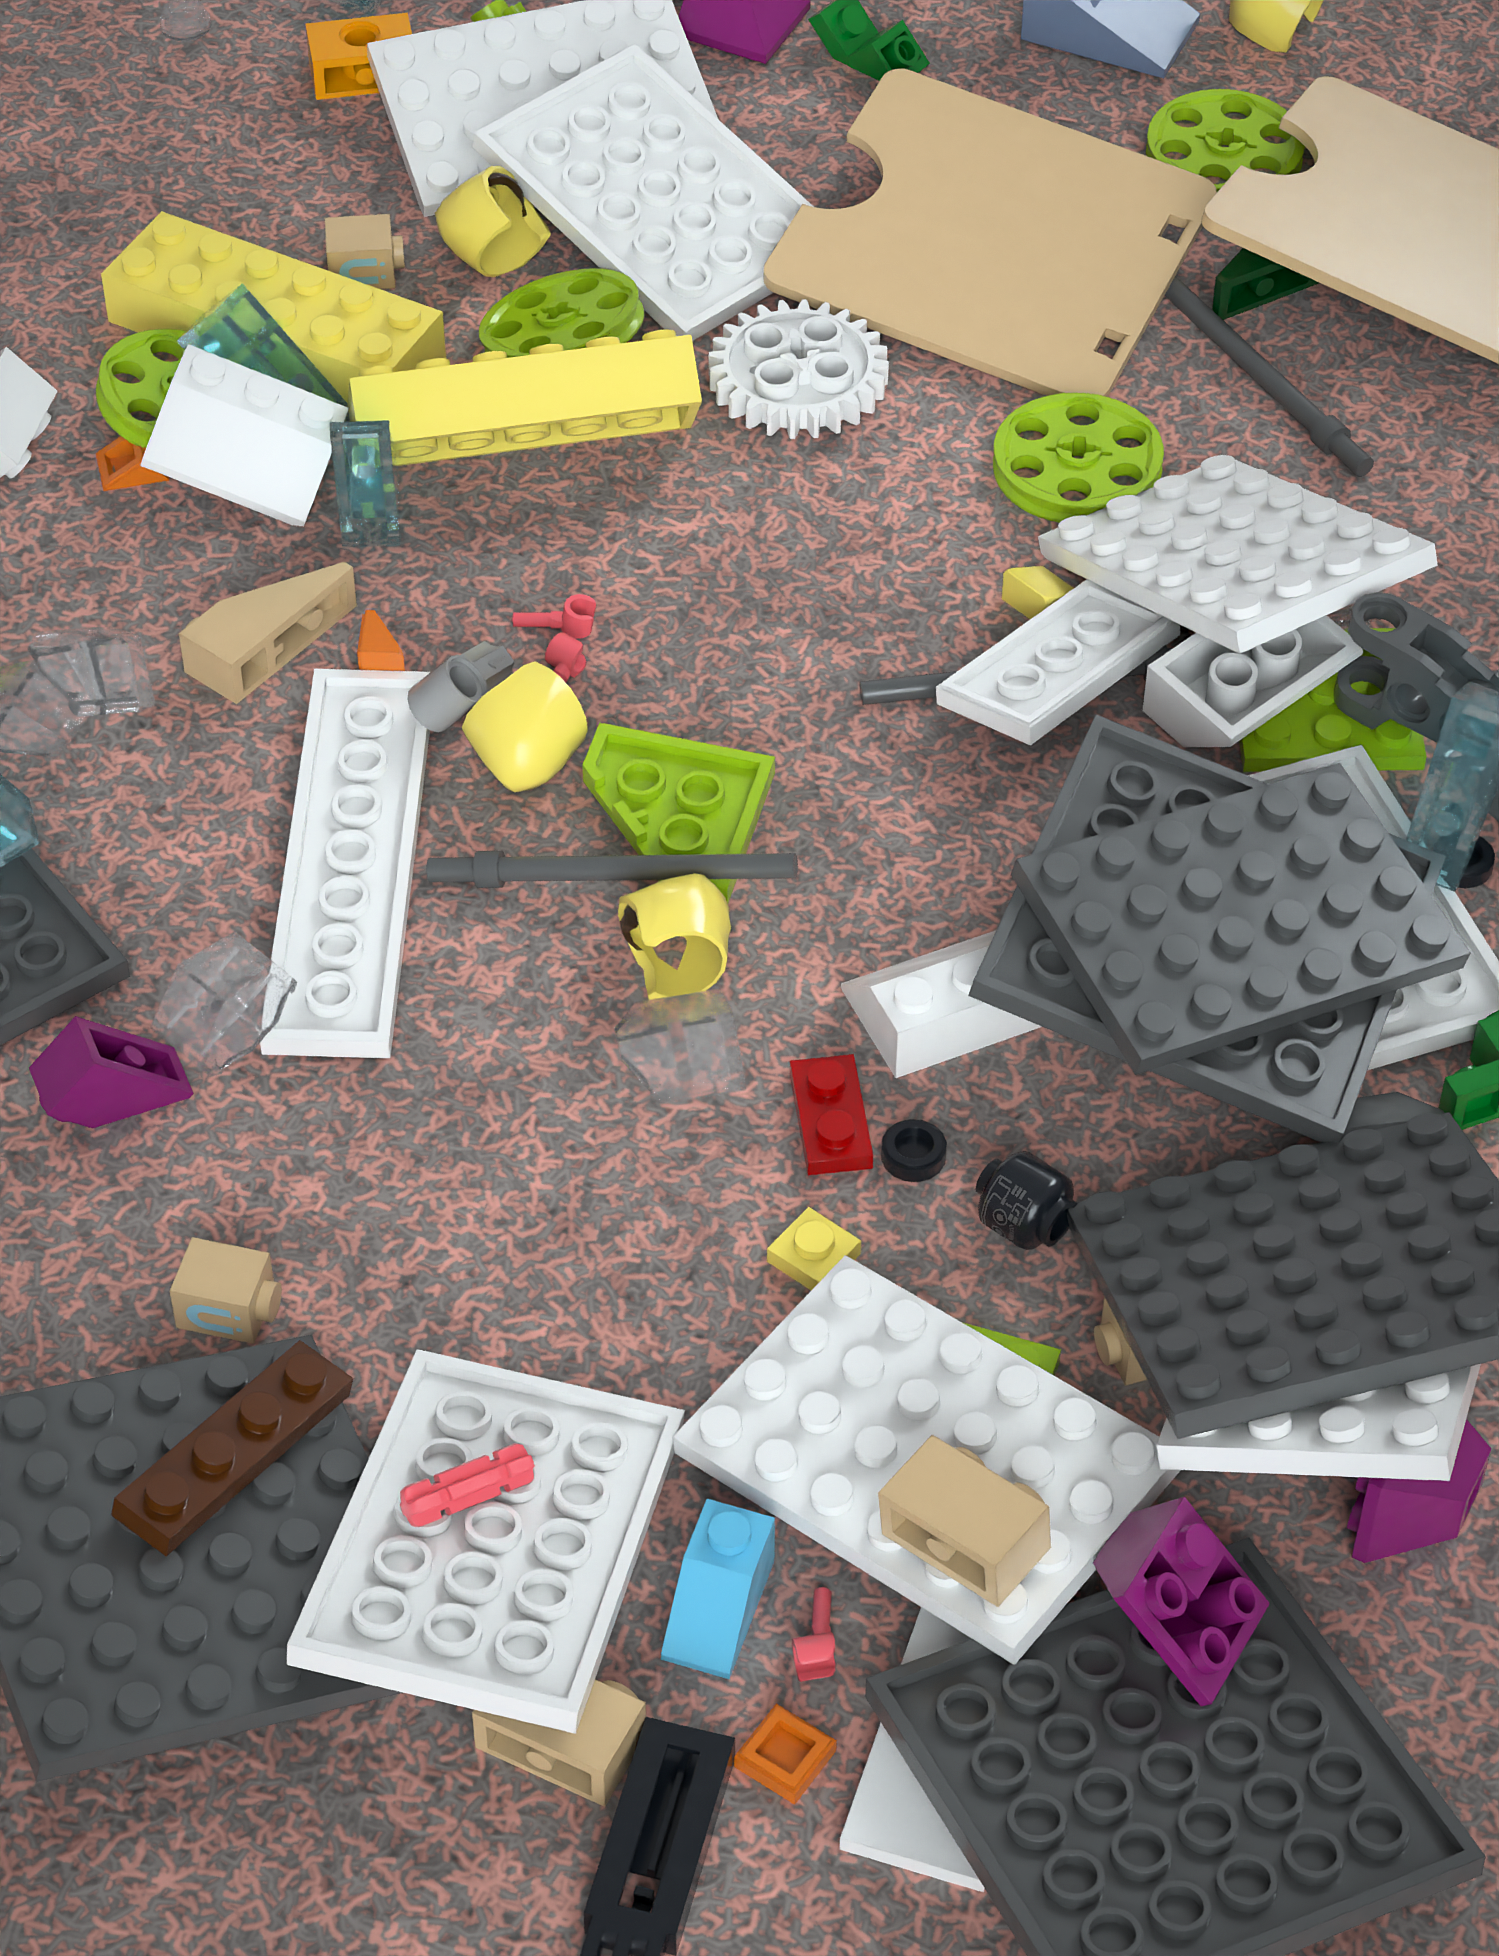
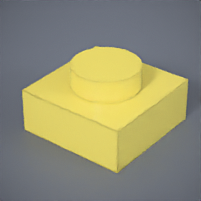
(811, 1248)

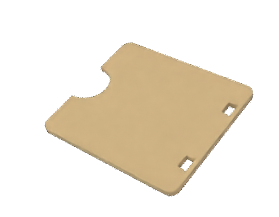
(1384, 215)
(995, 238)

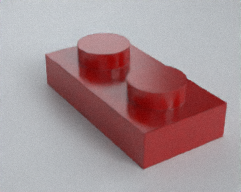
(831, 1114)

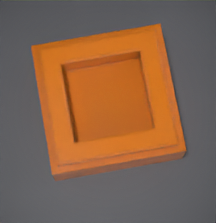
(785, 1753)

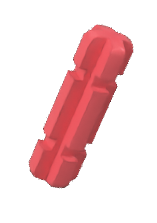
(466, 1485)

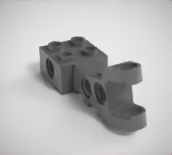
(1418, 671)

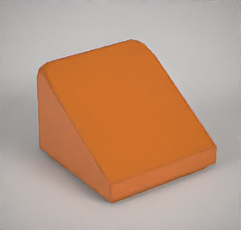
(127, 462)
(377, 646)

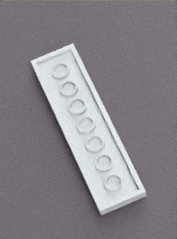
(349, 865)

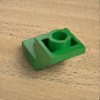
(858, 44)
(1473, 1091)

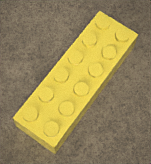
(339, 323)
(532, 398)

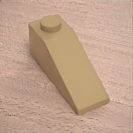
(261, 630)

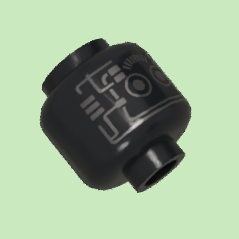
(1025, 1200)

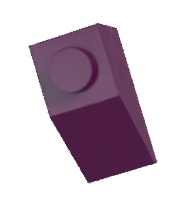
(106, 1075)

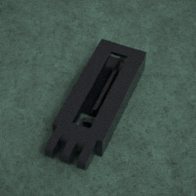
(660, 1834)

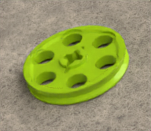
(1243, 136)
(564, 311)
(135, 357)
(1063, 439)

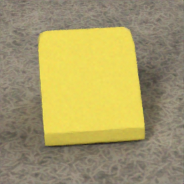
(1032, 589)

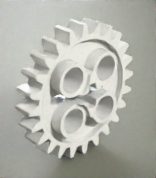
(798, 369)

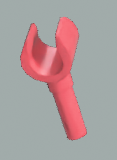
(574, 619)
(565, 655)
(815, 1653)

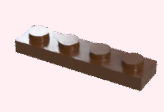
(231, 1448)

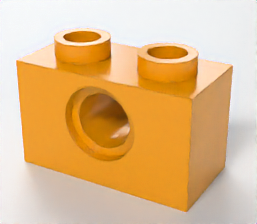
(340, 52)

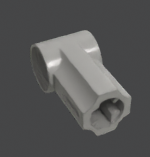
(458, 685)

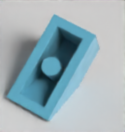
(719, 1588)

